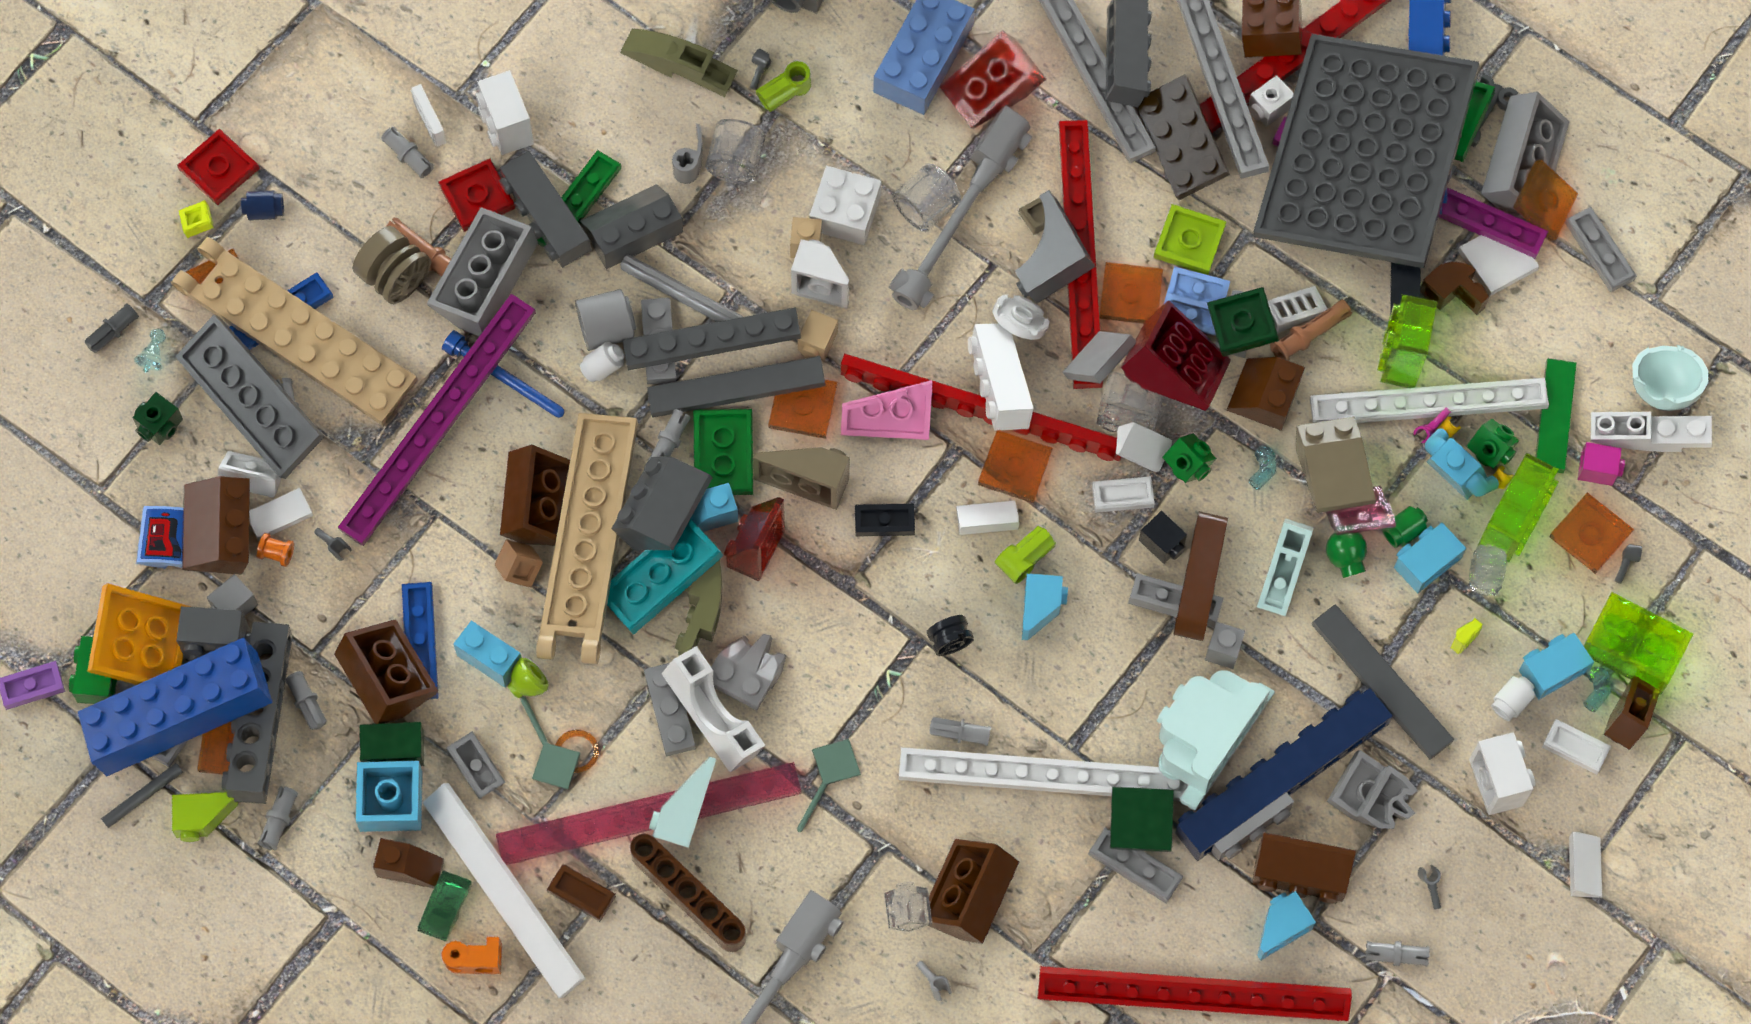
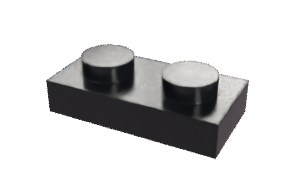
(884, 520)

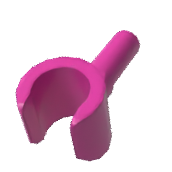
(1430, 428)

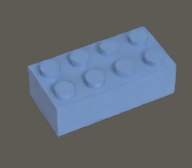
(923, 52)

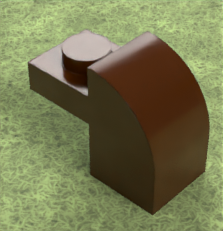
(1452, 281)

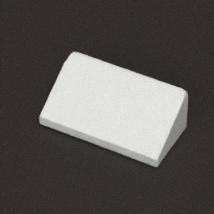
(1142, 446)
(262, 477)
(987, 517)
(1585, 865)

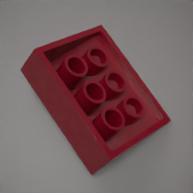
(1176, 359)

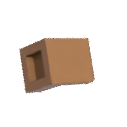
(518, 563)

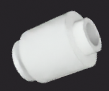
(602, 362)
(1513, 698)

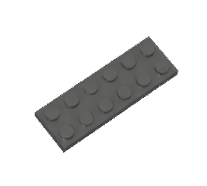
(249, 396)

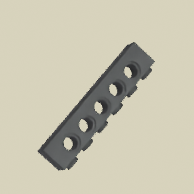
(254, 784)

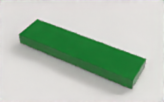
(589, 186)
(1555, 421)

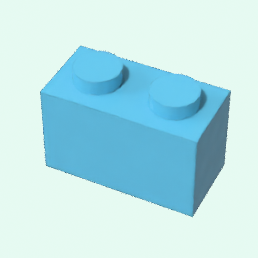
(1429, 557)
(486, 653)
(1556, 665)

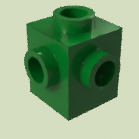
(1493, 444)
(1190, 458)

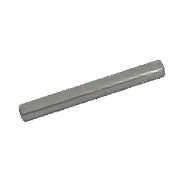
(677, 290)

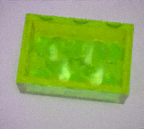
(1406, 341)
(1521, 506)
(1636, 642)

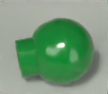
(1347, 553)

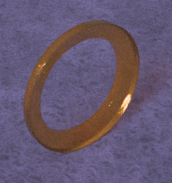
(573, 733)

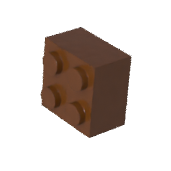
(1271, 27)

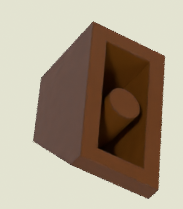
(1632, 713)
(407, 863)

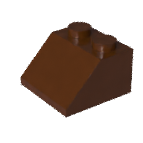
(1266, 390)

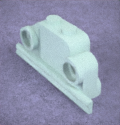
(1207, 728)

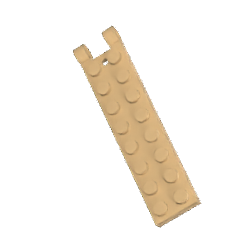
(298, 334)
(584, 539)

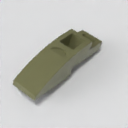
(679, 56)
(704, 618)

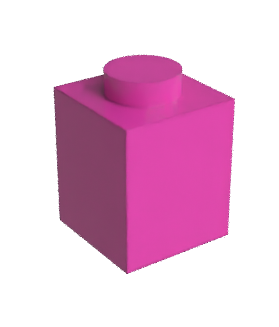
(1600, 464)

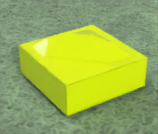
(196, 219)
(1466, 635)

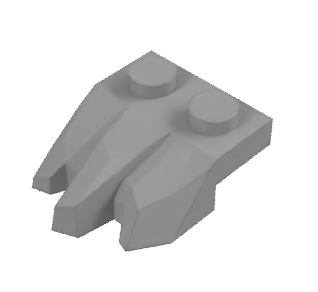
(747, 670)
(1372, 792)

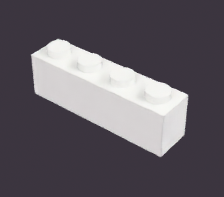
(1000, 377)

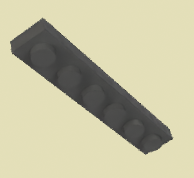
(711, 338)

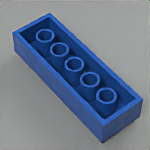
(174, 707)

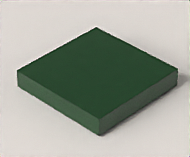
(1242, 321)
(1141, 819)

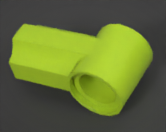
(783, 87)
(1020, 558)

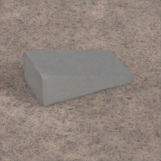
(475, 765)

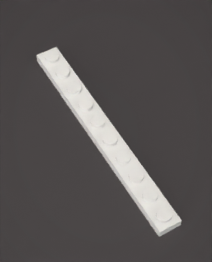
(1030, 773)

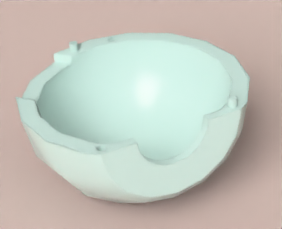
(1669, 377)

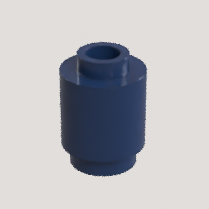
(262, 205)

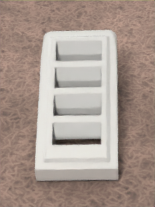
(1291, 299)

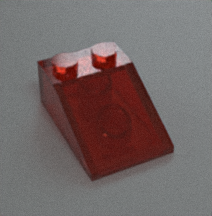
(992, 79)
(756, 539)

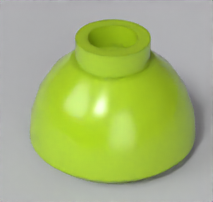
(527, 679)

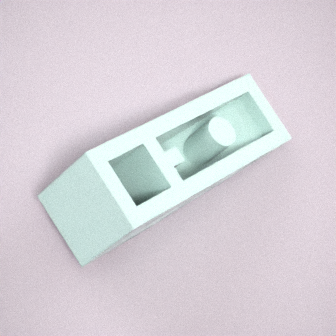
(1285, 567)
(680, 812)

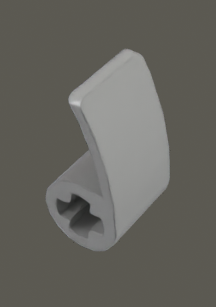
(688, 162)

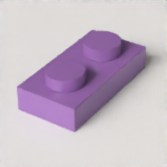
(31, 685)

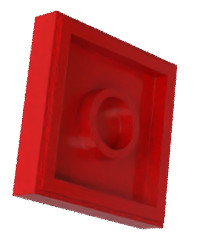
(218, 167)
(475, 189)

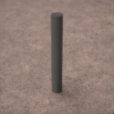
(142, 795)

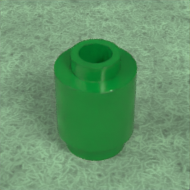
(1409, 525)

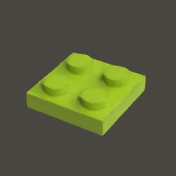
(1189, 239)

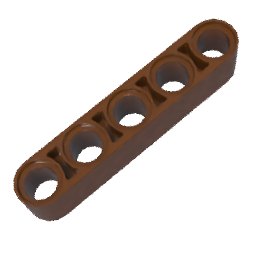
(1200, 576)
(692, 906)

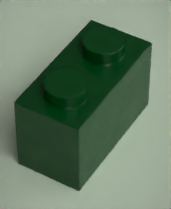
(392, 742)

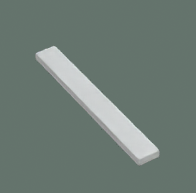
(1431, 401)
(503, 890)

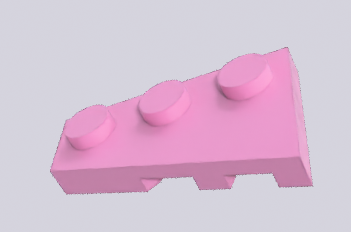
(890, 414)

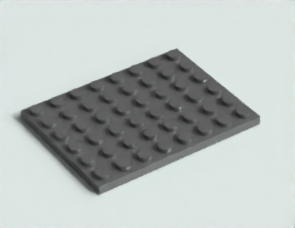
(1367, 150)

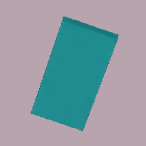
(660, 577)

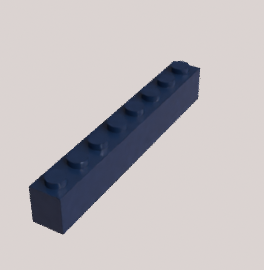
(1285, 772)

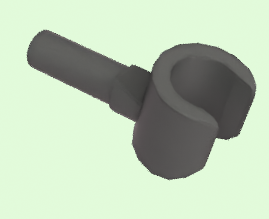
(763, 62)
(335, 545)
(1630, 553)
(1432, 884)

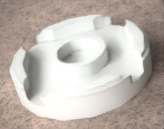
(1020, 317)

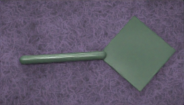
(555, 763)
(834, 764)

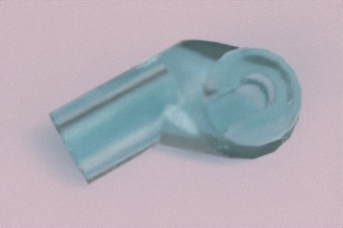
(1267, 465)
(1602, 688)

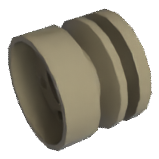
(391, 265)

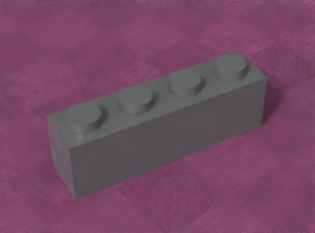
(1128, 52)
(545, 209)

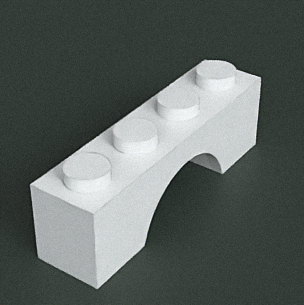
(693, 684)

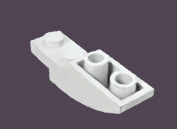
(1650, 432)

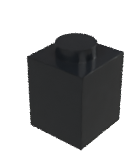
(1163, 538)

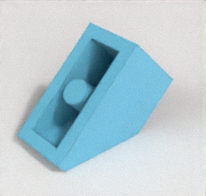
(716, 508)
(1042, 602)
(1284, 923)

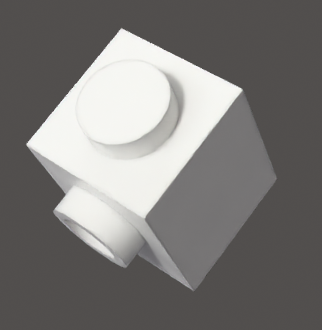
(1270, 101)

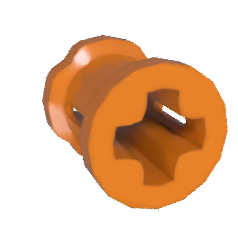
(275, 549)

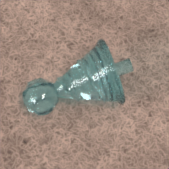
(150, 356)

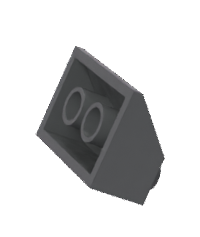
(633, 225)
(661, 504)

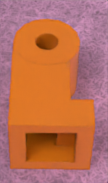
(473, 958)

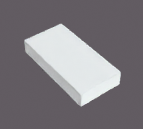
(428, 115)
(1123, 494)
(279, 514)
(1576, 746)

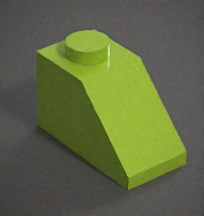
(199, 814)

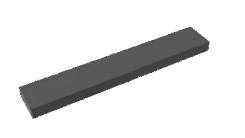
(736, 386)
(1383, 681)

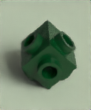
(157, 419)

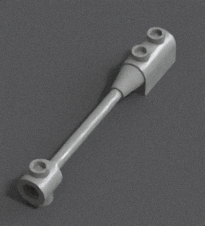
(993, 156)
(799, 943)

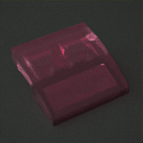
(1364, 517)

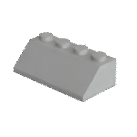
(1528, 133)
(483, 271)

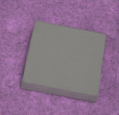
(1099, 357)

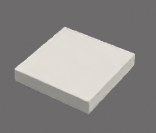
(1496, 264)

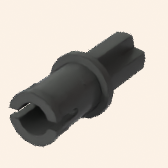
(111, 328)

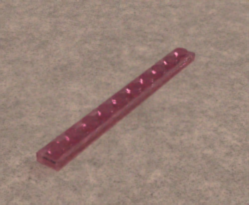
(636, 815)

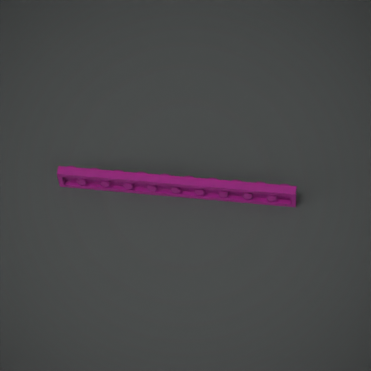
(1482, 219)
(436, 420)

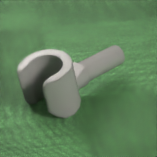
(936, 982)

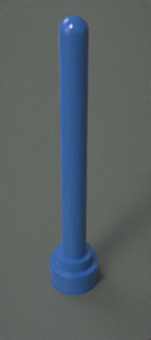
(456, 345)

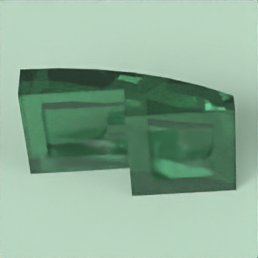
(444, 906)

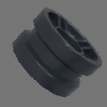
(950, 635)

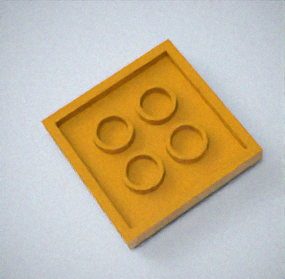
(134, 635)

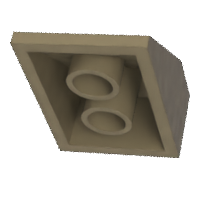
(1334, 464)
(807, 472)

